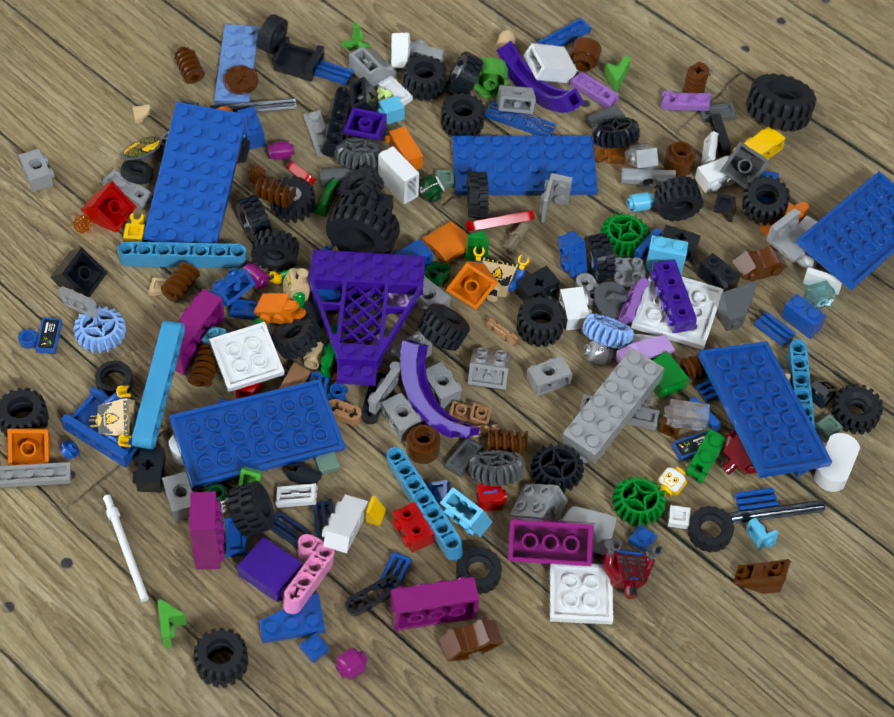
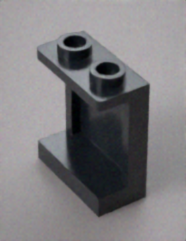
(297, 60)

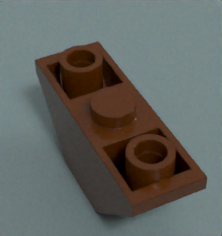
(763, 576)

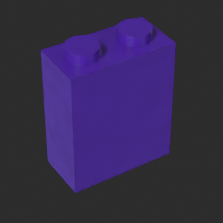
(269, 569)

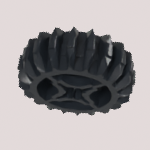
(616, 132)
(564, 461)

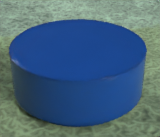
(28, 338)

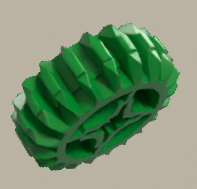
(625, 233)
(635, 505)

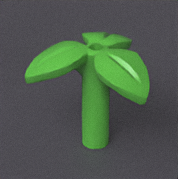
(356, 37)

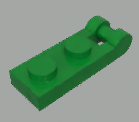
(328, 358)
(705, 455)

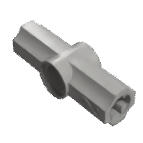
(421, 48)
(646, 176)

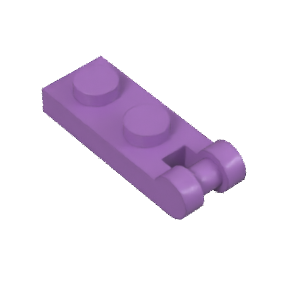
(594, 90)
(686, 101)
(633, 301)

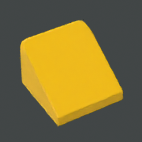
(374, 512)

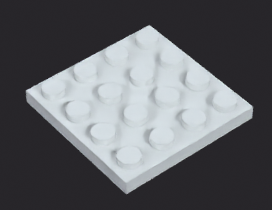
(704, 300)

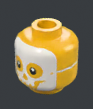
(672, 481)

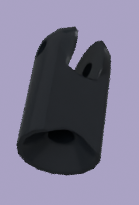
(302, 474)

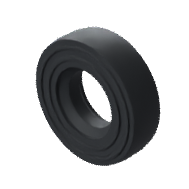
(145, 175)

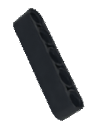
(335, 121)

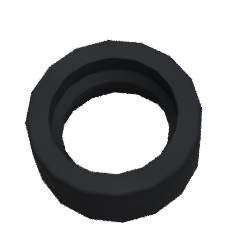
(113, 367)

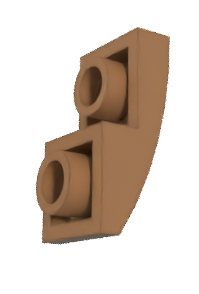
(296, 375)
(472, 414)

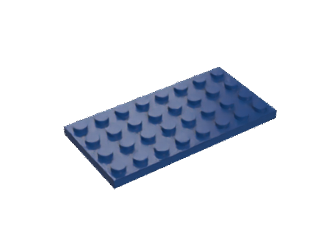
(525, 162)
(195, 175)
(855, 233)
(764, 409)
(256, 433)

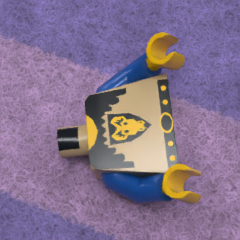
(504, 272)
(116, 417)

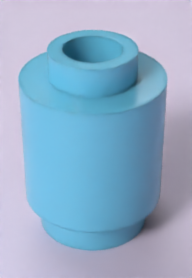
(640, 202)

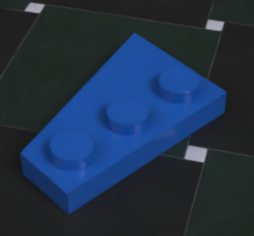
(288, 626)

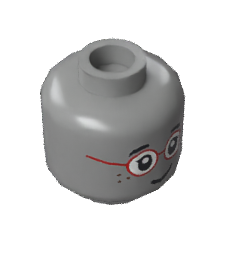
(598, 353)

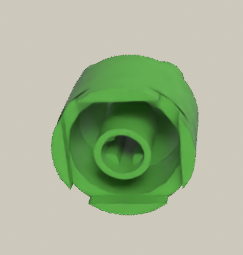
(492, 75)

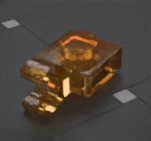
(613, 155)

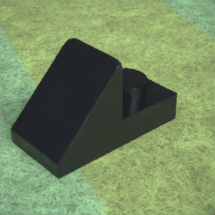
(823, 392)

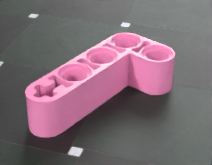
(317, 565)

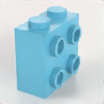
(666, 249)
(465, 513)

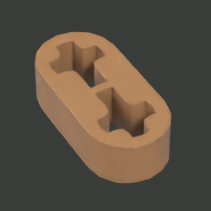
(344, 411)

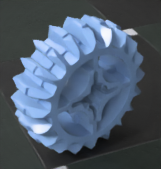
(607, 331)
(90, 336)

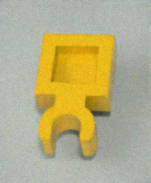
(135, 230)

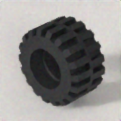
(424, 77)
(462, 115)
(765, 187)
(678, 198)
(540, 309)
(443, 327)
(22, 401)
(251, 509)
(221, 673)

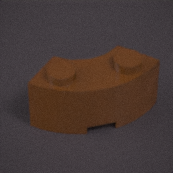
(760, 263)
(463, 641)

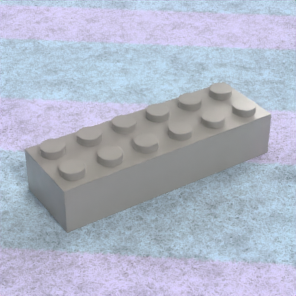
(613, 405)

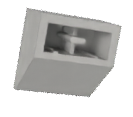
(370, 65)

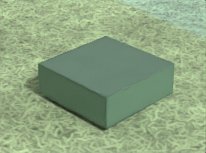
(446, 177)
(828, 426)
(327, 463)

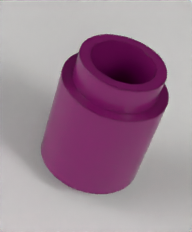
(281, 150)
(259, 276)

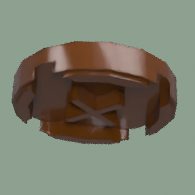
(240, 80)

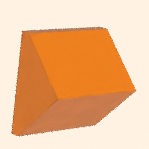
(472, 284)
(29, 446)

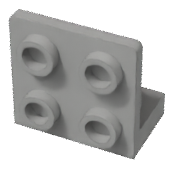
(557, 191)
(785, 234)
(489, 368)
(540, 502)

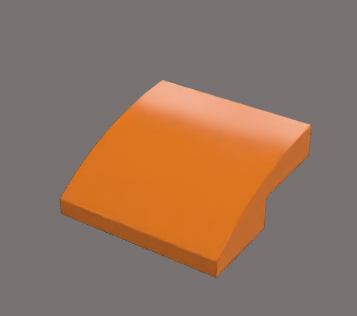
(447, 242)

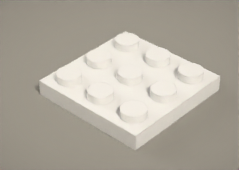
(246, 357)
(580, 594)

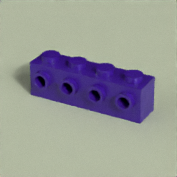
(673, 296)

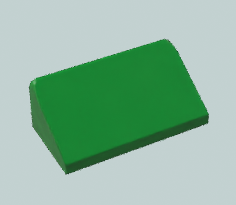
(326, 198)
(476, 240)

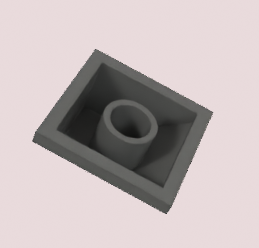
(744, 165)
(735, 305)

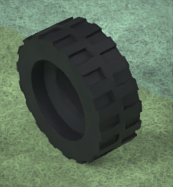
(272, 33)
(706, 543)
(484, 555)

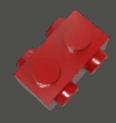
(412, 527)

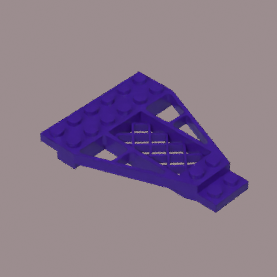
(360, 274)

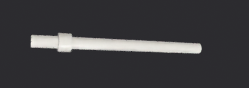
(113, 515)

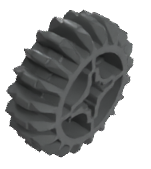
(357, 152)
(496, 468)

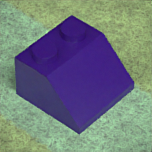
(366, 124)

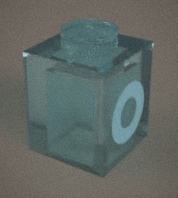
(820, 294)

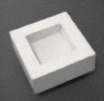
(679, 517)

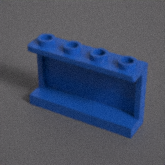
(78, 425)

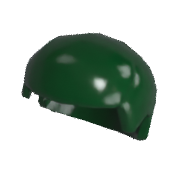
(438, 273)

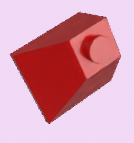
(109, 207)

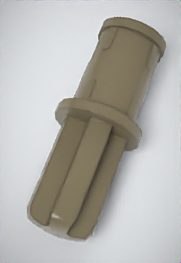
(516, 237)

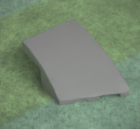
(603, 525)

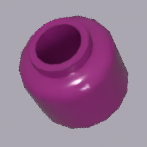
(351, 663)

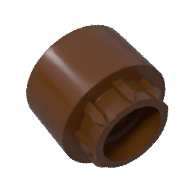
(585, 54)
(680, 157)
(423, 444)

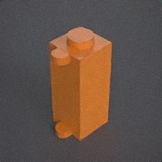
(406, 146)

